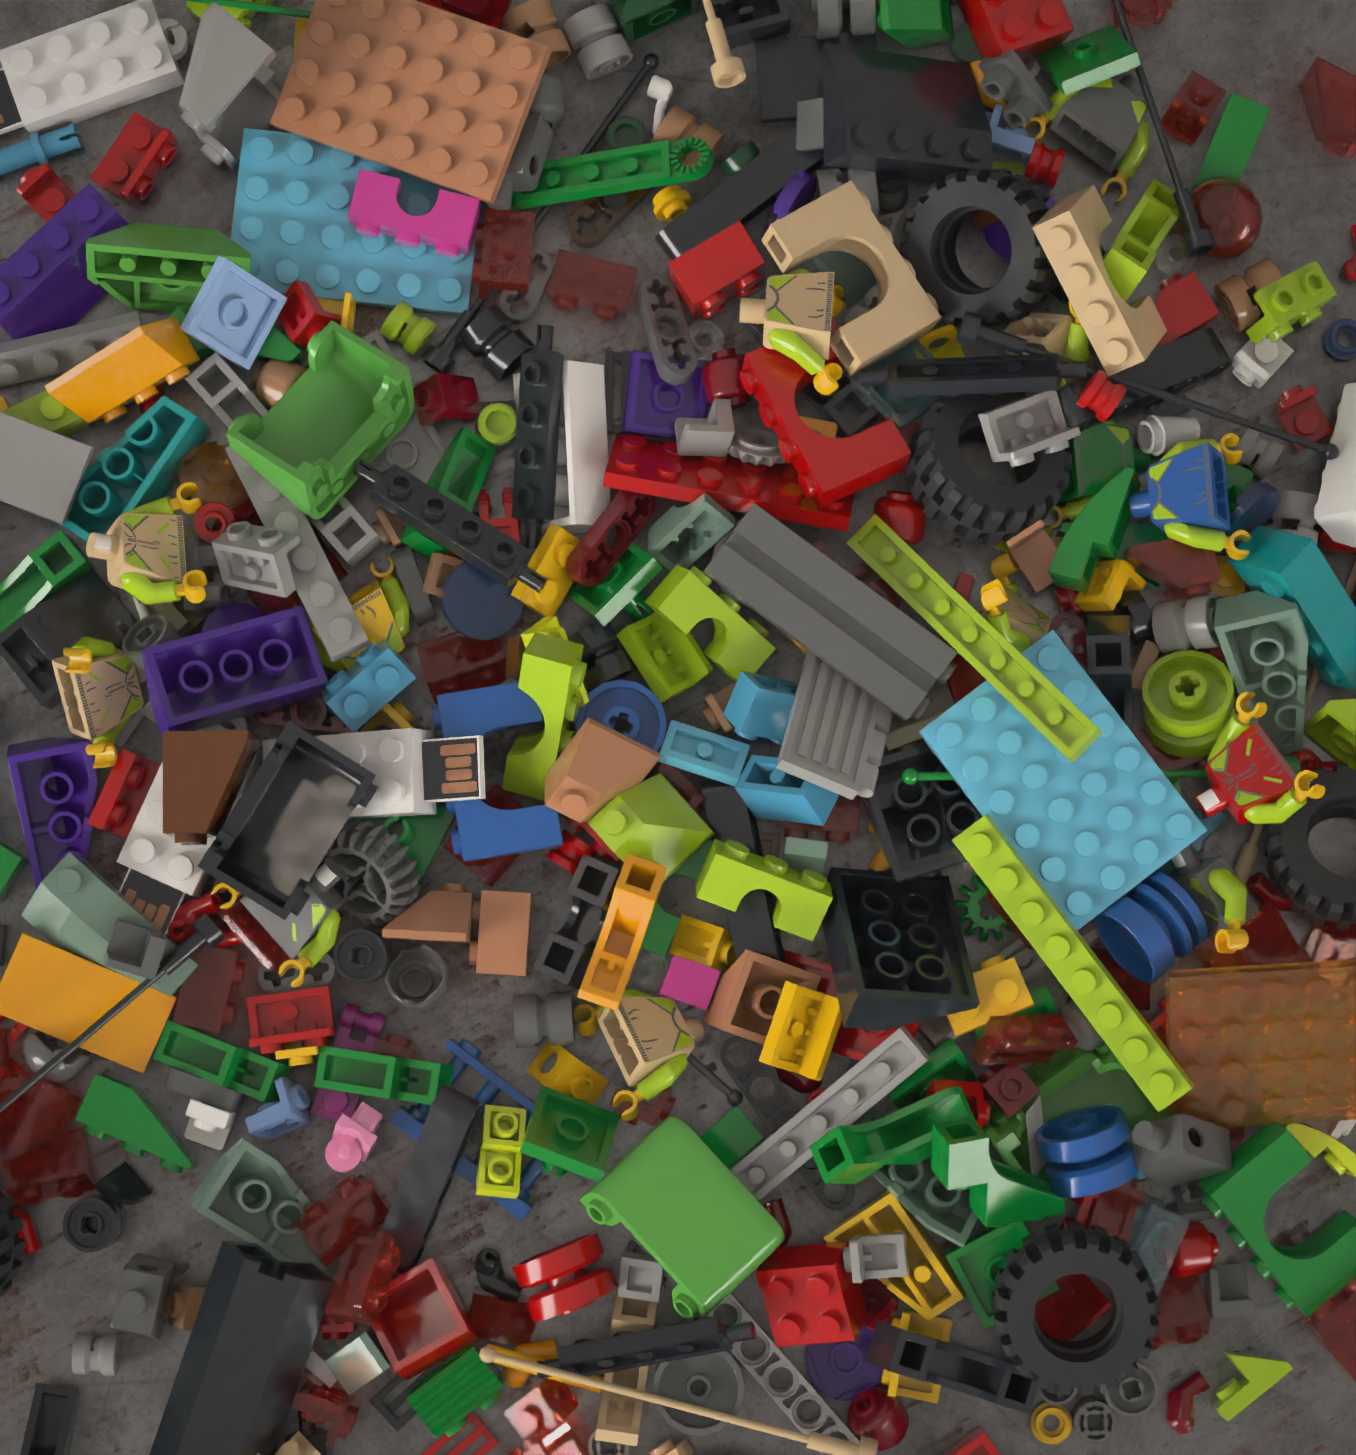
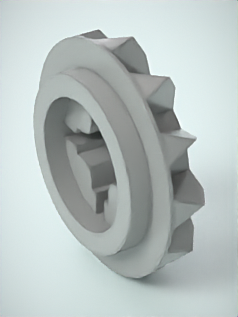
(756, 446)

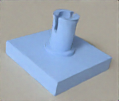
(233, 313)

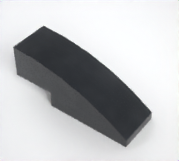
(50, 1421)

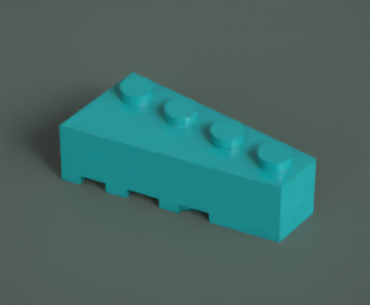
(135, 468)
(1298, 572)

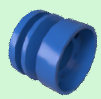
(1151, 927)

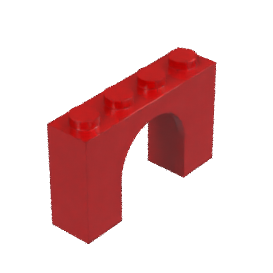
(825, 465)

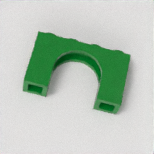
(1304, 1272)

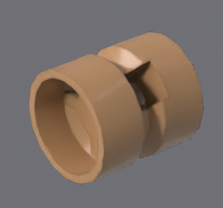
(537, 22)
(682, 124)
(1234, 299)

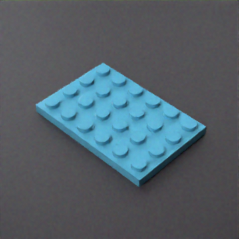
(297, 227)
(1078, 826)

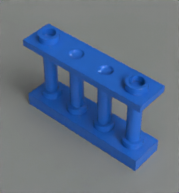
(413, 1119)

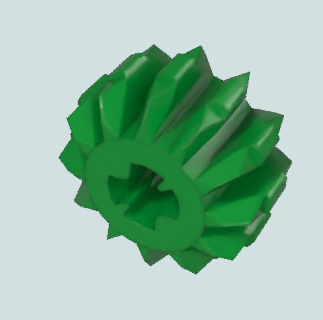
(972, 912)

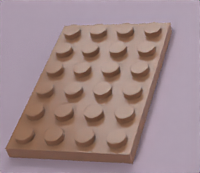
(413, 90)

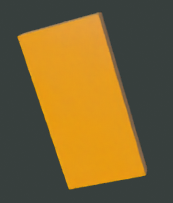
(69, 993)

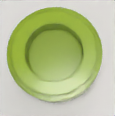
(498, 424)

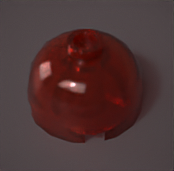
(1231, 214)

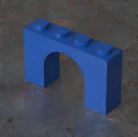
(482, 829)

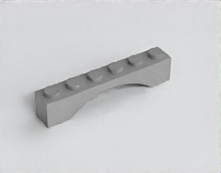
(231, 398)

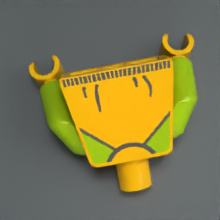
(381, 612)

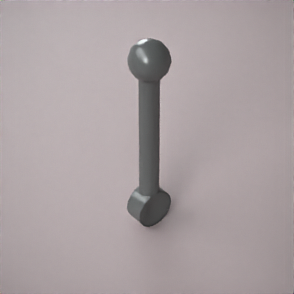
(734, 1096)

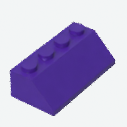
(46, 278)
(233, 671)

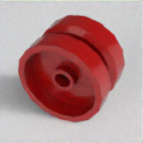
(567, 1282)

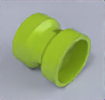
(408, 328)

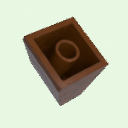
(203, 780)

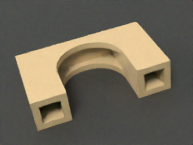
(846, 224)
(1071, 240)

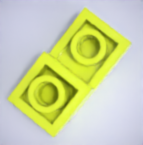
(1314, 1142)
(500, 1151)

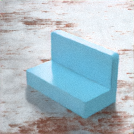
(703, 753)

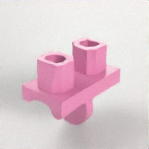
(353, 1139)

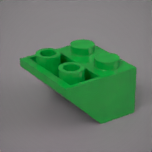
(916, 21)

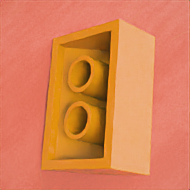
(126, 371)

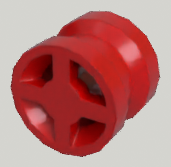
(1045, 164)
(1101, 395)
(571, 853)

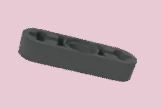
(662, 345)

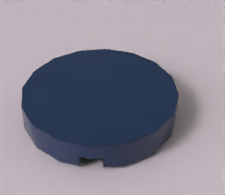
(1253, 509)
(478, 604)

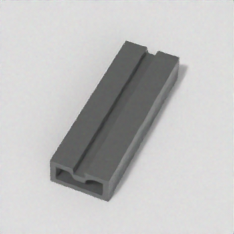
(831, 613)

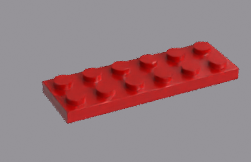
(659, 471)

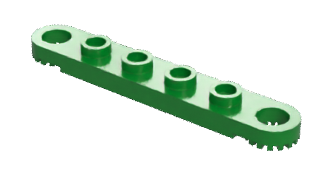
(615, 172)

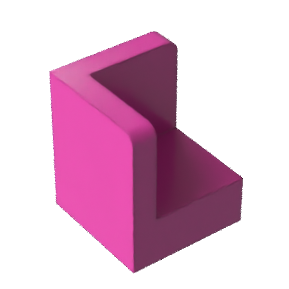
(690, 982)

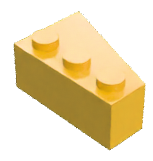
(931, 1280)

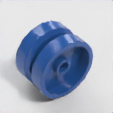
(629, 703)
(1087, 1151)

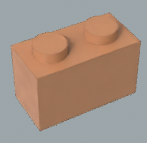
(502, 934)

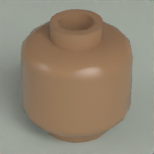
(275, 379)

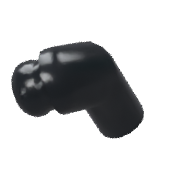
(492, 1278)

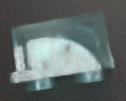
(1157, 1238)

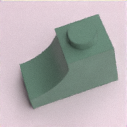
(688, 532)
(805, 854)

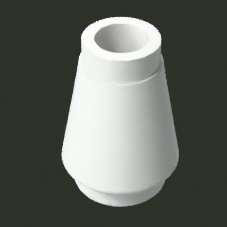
(1162, 433)

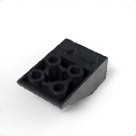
(749, 20)
(41, 634)

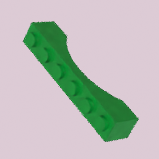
(40, 576)

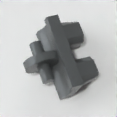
(1016, 84)
(201, 556)

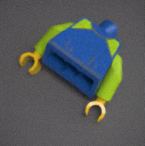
(1191, 495)

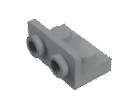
(256, 558)

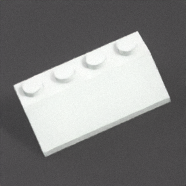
(581, 448)
(1337, 495)

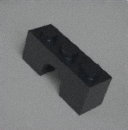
(569, 950)

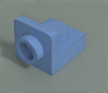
(1009, 142)
(281, 1117)

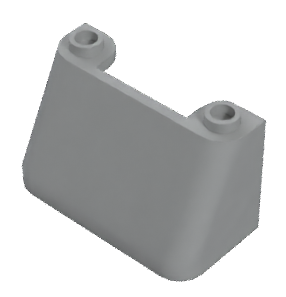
(228, 85)

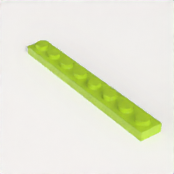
(975, 639)
(1073, 963)

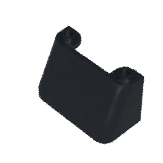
(287, 821)

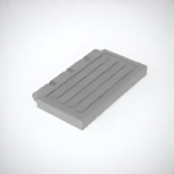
(834, 732)

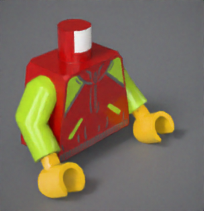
(1251, 773)

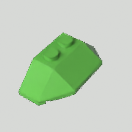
(158, 264)

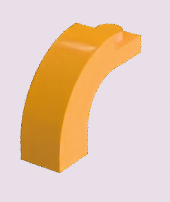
(622, 932)

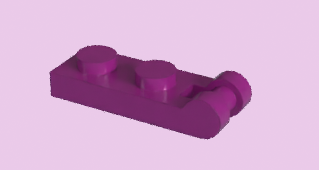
(334, 1103)

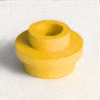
(671, 203)
(1057, 1434)

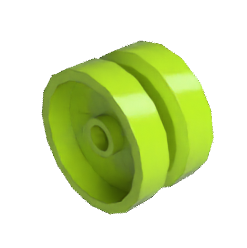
(1187, 702)

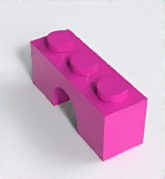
(446, 227)

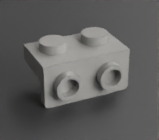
(1026, 427)

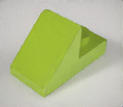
(1258, 1375)

